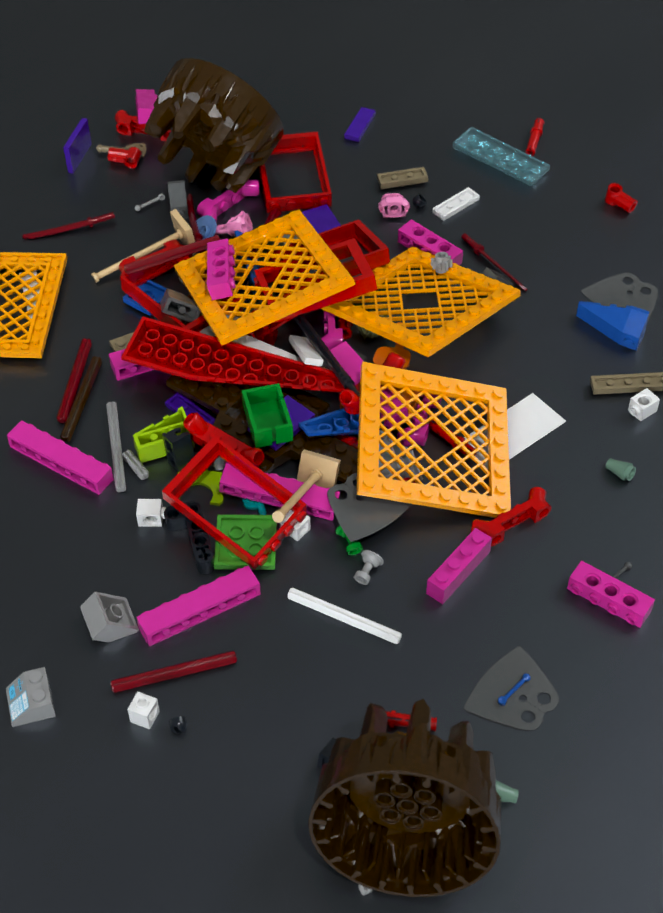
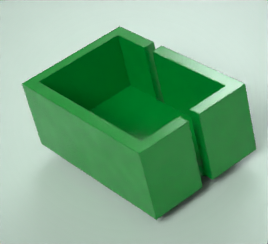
(267, 415)

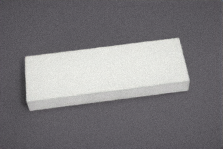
(455, 204)

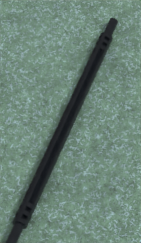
(326, 354)

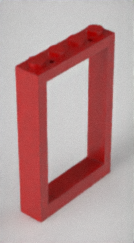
(291, 144)
(377, 251)
(363, 283)
(130, 287)
(199, 465)

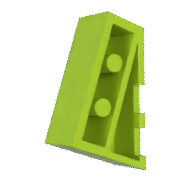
(149, 441)

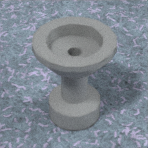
(371, 561)

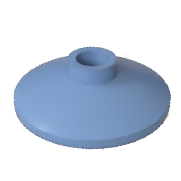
(207, 226)

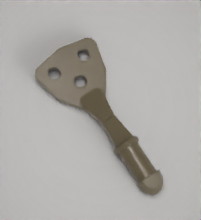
(100, 148)

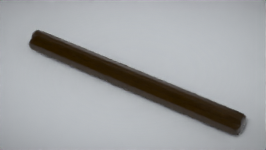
(81, 399)

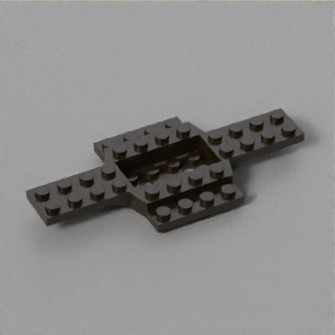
(227, 405)

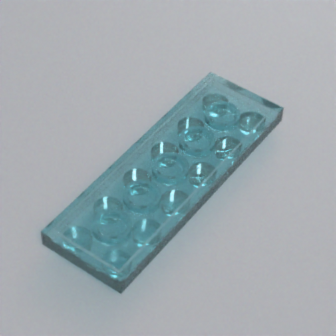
(501, 156)

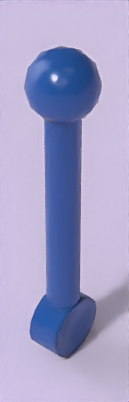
(503, 699)

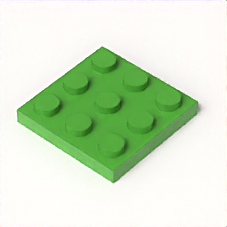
(248, 532)

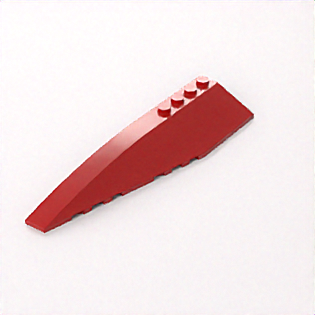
(204, 359)

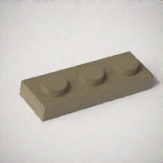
(402, 177)

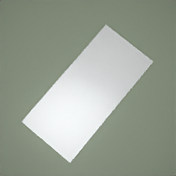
(527, 423)

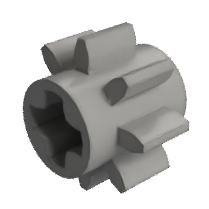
(441, 262)

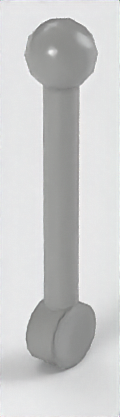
(160, 197)

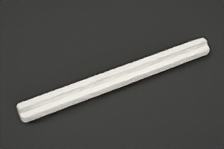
(344, 615)

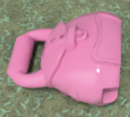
(393, 205)
(240, 222)

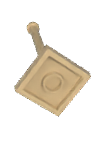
(182, 232)
(313, 469)

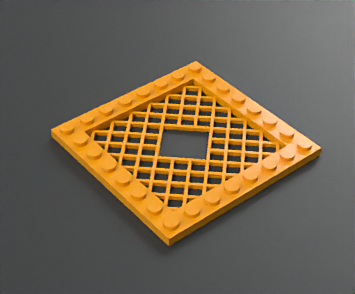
(295, 223)
(52, 270)
(497, 297)
(374, 484)

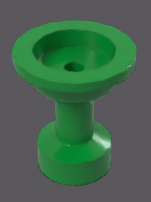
(354, 547)

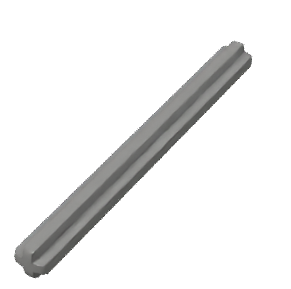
(116, 449)

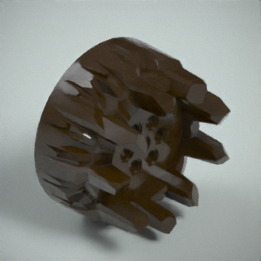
(217, 119)
(408, 807)

